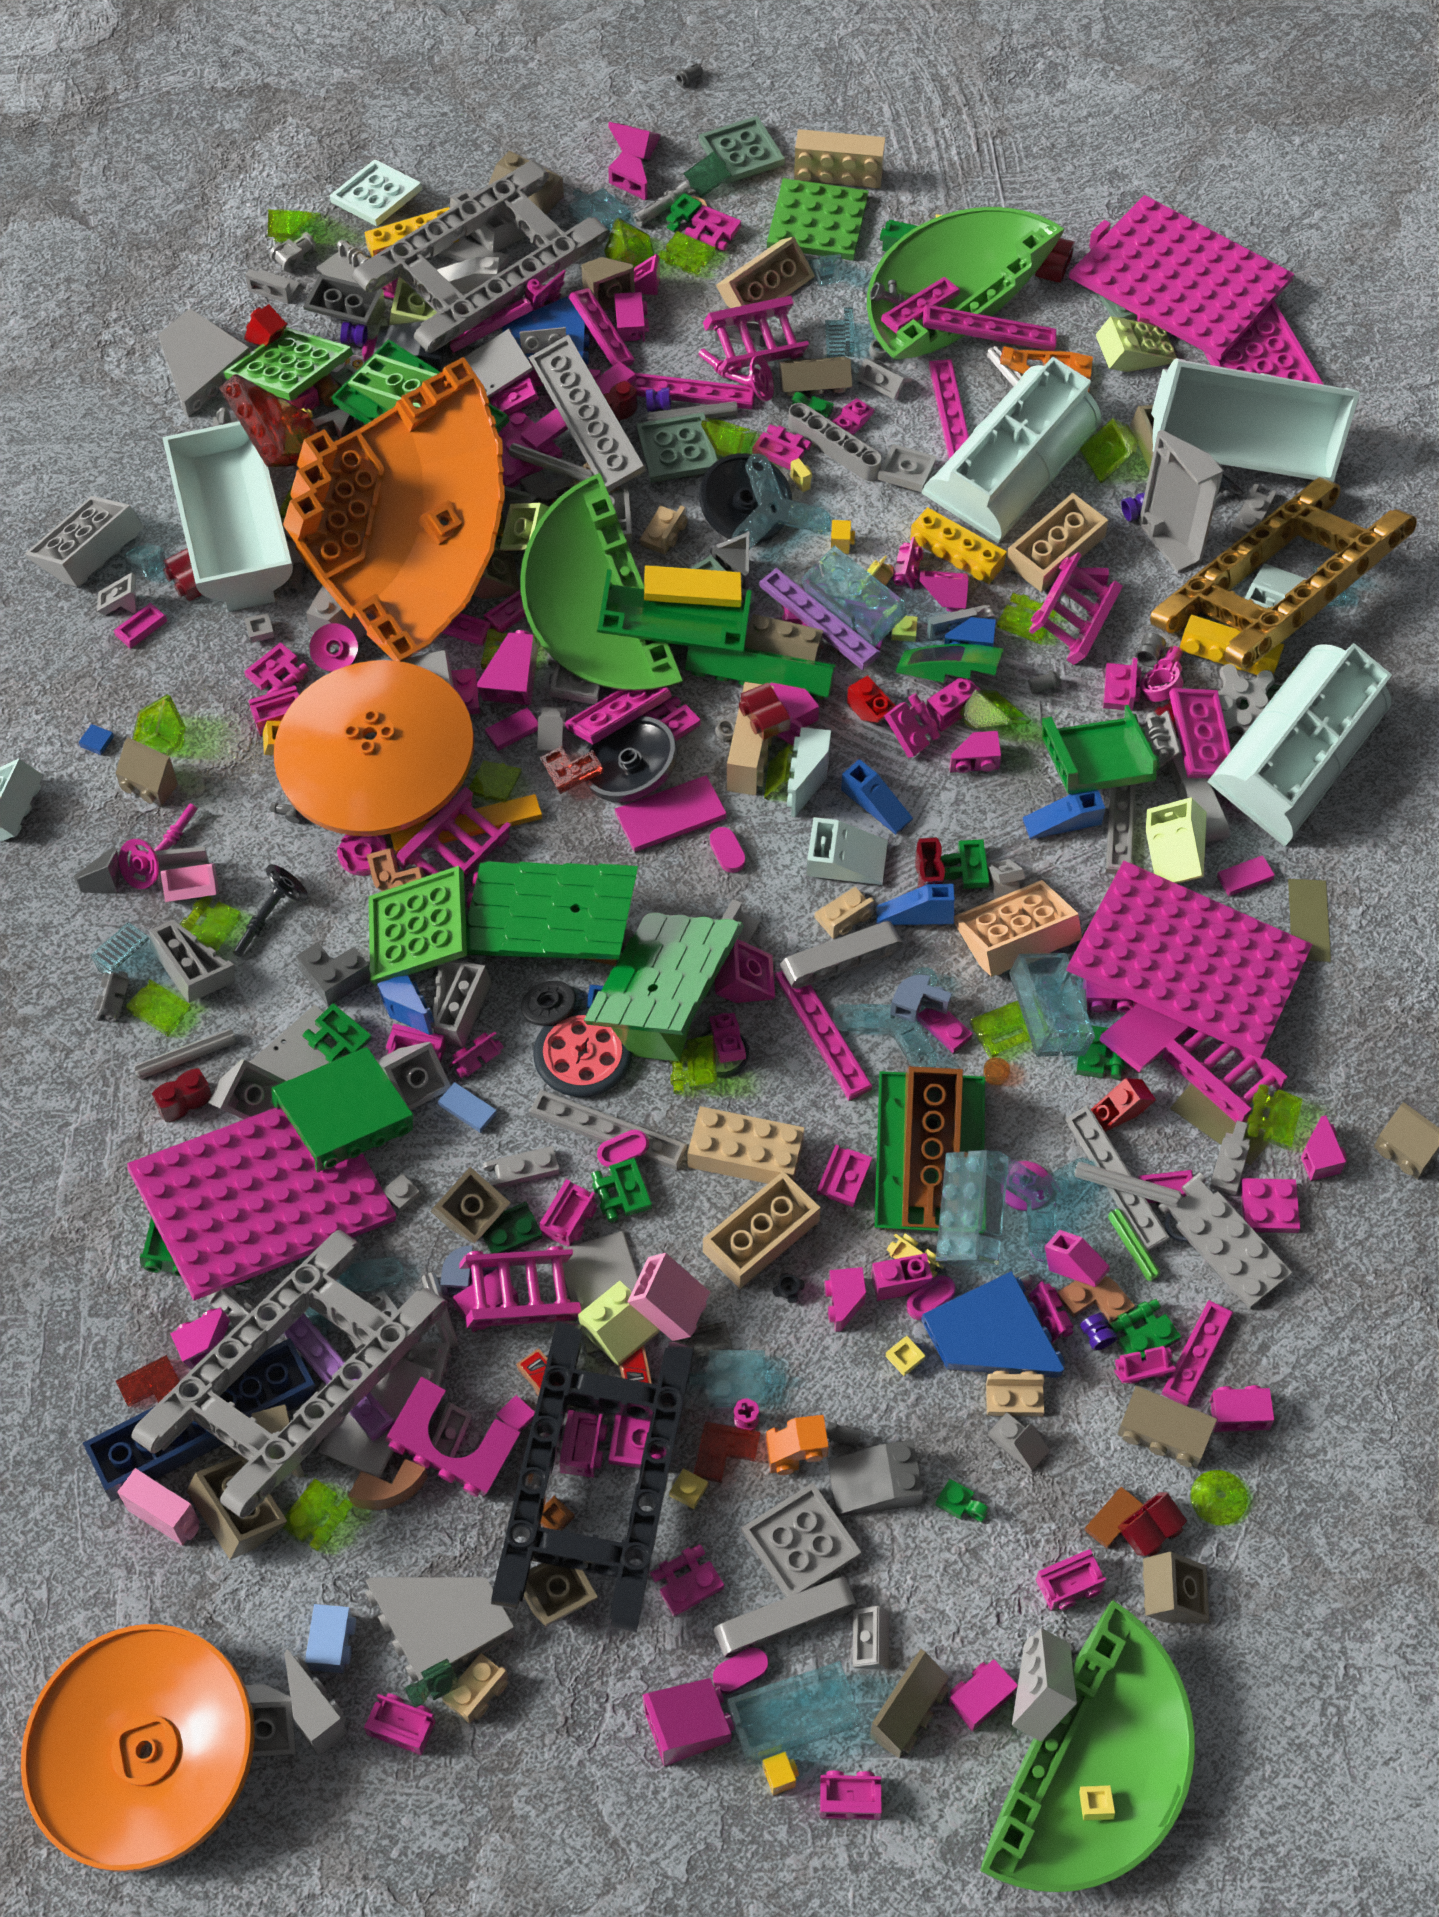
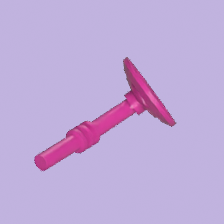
(756, 379)
(146, 862)

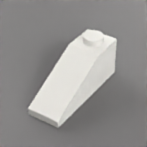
(471, 272)

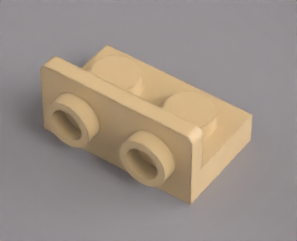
(664, 529)
(845, 912)
(1015, 1394)
(476, 1688)

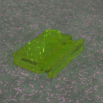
(158, 1007)

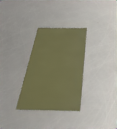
(1310, 916)
(1212, 1121)

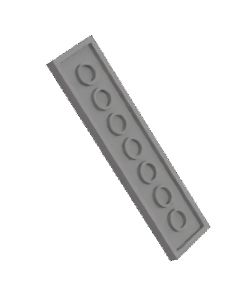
(587, 413)

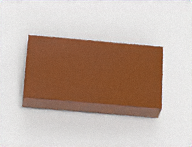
(1106, 1522)

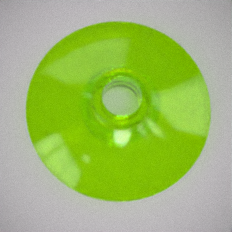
(1215, 1509)

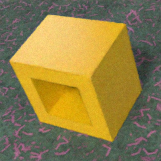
(842, 535)
(780, 1773)

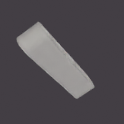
(835, 441)
(1202, 792)
(841, 954)
(785, 1617)

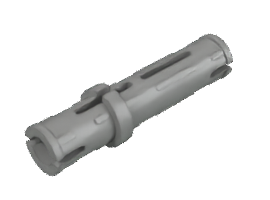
(661, 204)

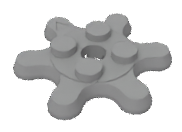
(1238, 688)

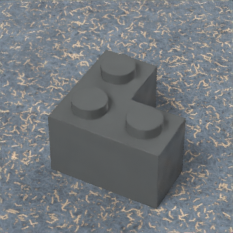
(333, 977)

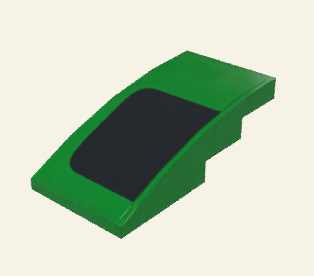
(952, 659)

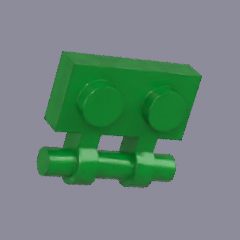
(341, 1029)
(1095, 1062)
(629, 1186)
(1152, 1335)

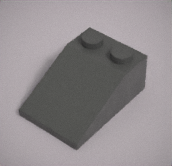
(876, 1479)

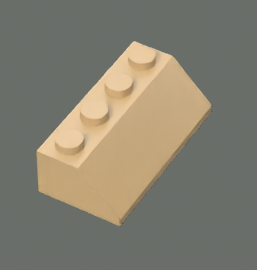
(767, 276)

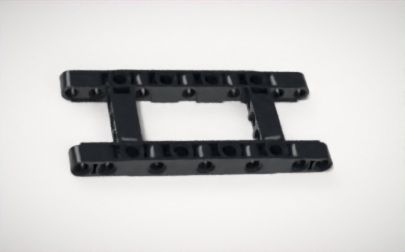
(580, 1551)

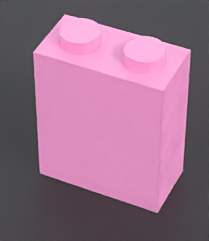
(669, 1297)
(159, 1507)

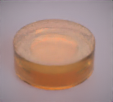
(996, 1071)

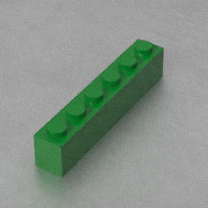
(763, 667)

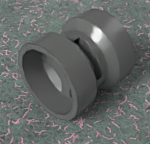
(1151, 648)

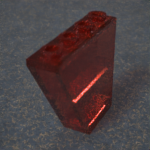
(269, 421)

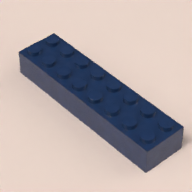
(269, 1382)

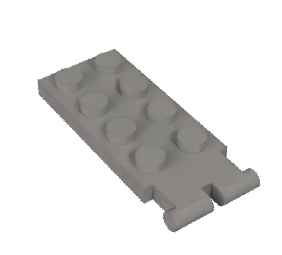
(1227, 1242)

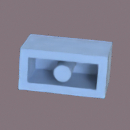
(329, 1638)

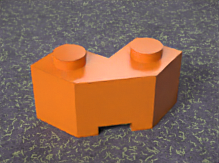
(801, 1440)

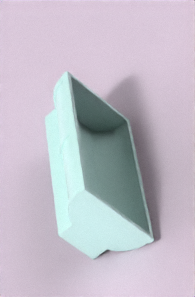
(1255, 418)
(1017, 449)
(228, 515)
(1304, 738)

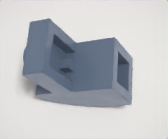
(914, 994)
(456, 1279)

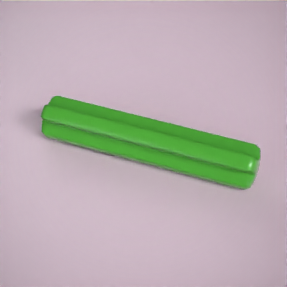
(1134, 1244)

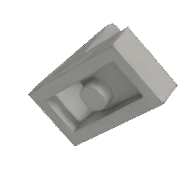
(118, 594)
(551, 728)
(1004, 876)
(1019, 1442)

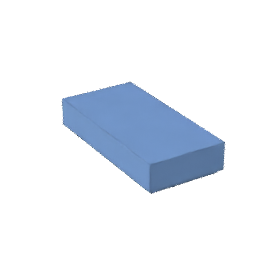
(467, 1107)

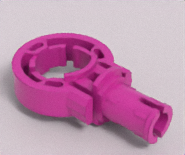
(1167, 671)

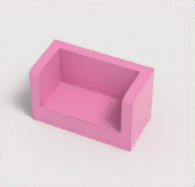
(189, 882)

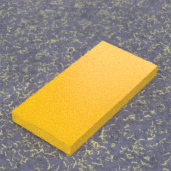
(692, 586)

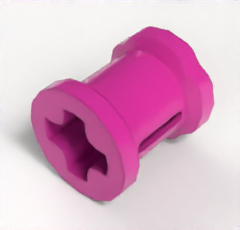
(751, 1409)

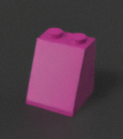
(511, 671)
(687, 1719)

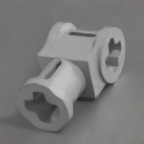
(292, 252)

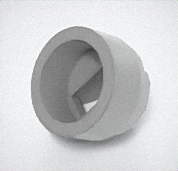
(874, 353)
(730, 731)

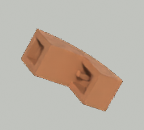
(378, 1494)

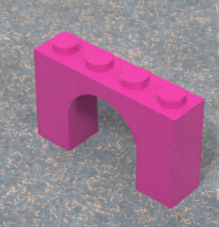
(474, 1471)

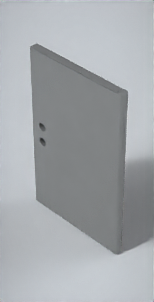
(499, 363)
(295, 1055)
(597, 1268)
(348, 1441)

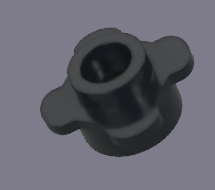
(785, 1280)

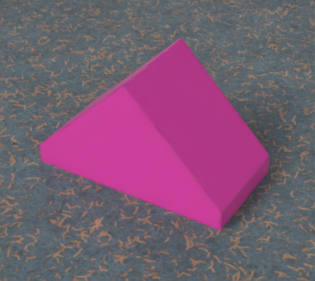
(647, 276)

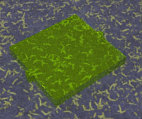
(778, 772)
(495, 781)

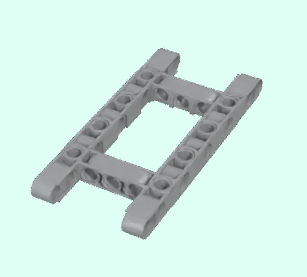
(459, 312)
(254, 1337)

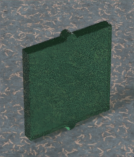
(707, 174)

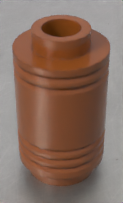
(326, 389)

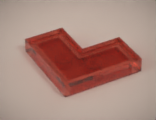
(568, 773)
(152, 1379)
(723, 1441)

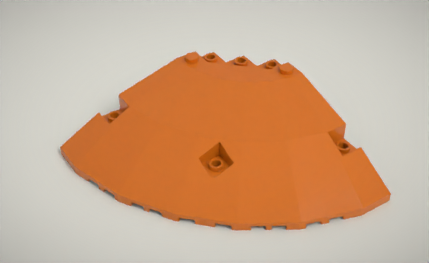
(375, 503)

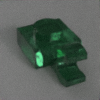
(436, 1682)

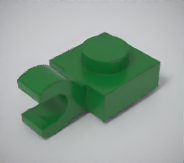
(682, 209)
(819, 405)
(958, 1500)

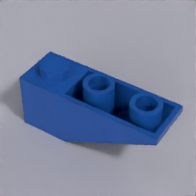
(874, 796)
(1066, 815)
(921, 906)
(406, 1003)

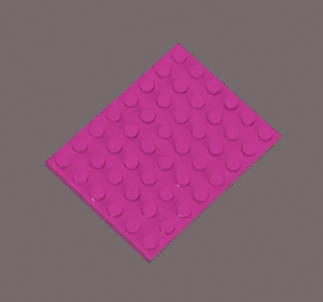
(1182, 276)
(1190, 958)
(252, 1201)

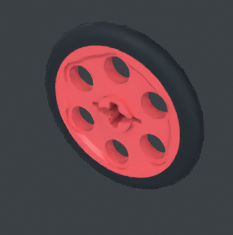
(569, 1082)

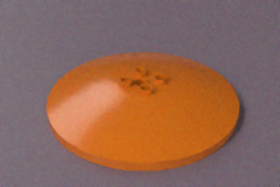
(382, 782)
(87, 1736)

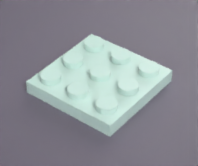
(376, 192)

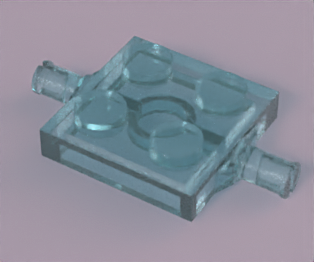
(599, 205)
(736, 1376)

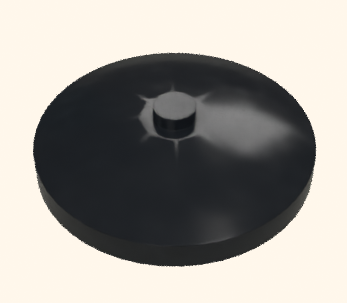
(729, 497)
(633, 760)

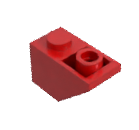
(265, 326)
(868, 700)
(1123, 1103)

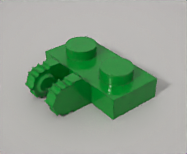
(972, 864)

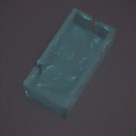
(854, 596)
(1051, 1005)
(972, 1202)
(793, 1712)

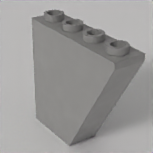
(197, 358)
(439, 1619)

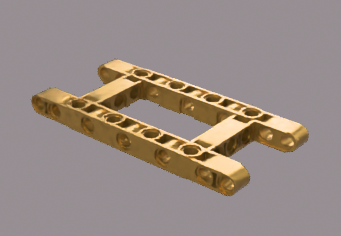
(1265, 628)

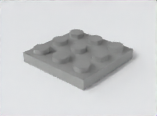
(801, 1541)

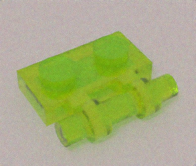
(687, 253)
(1019, 621)
(217, 924)
(701, 1066)
(1282, 1118)
(310, 1509)

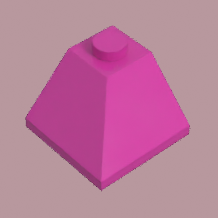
(634, 140)
(947, 588)
(746, 975)

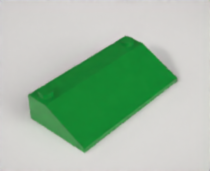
(695, 625)

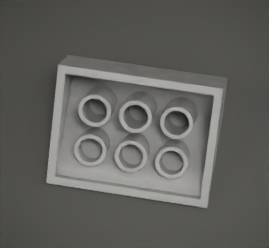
(86, 540)

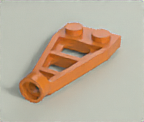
(1018, 358)

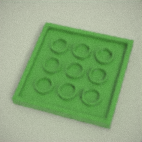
(819, 217)
(291, 363)
(417, 925)

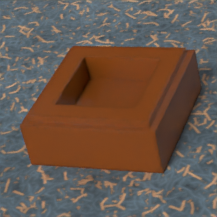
(556, 1515)

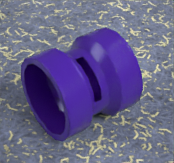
(352, 333)
(658, 399)
(1132, 507)
(1098, 1331)

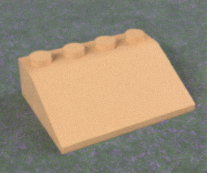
(1018, 923)

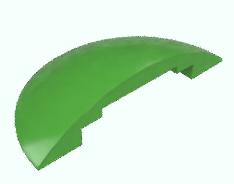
(977, 249)
(565, 588)
(1123, 1732)

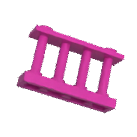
(759, 313)
(1097, 611)
(446, 821)
(1218, 1089)
(509, 1312)

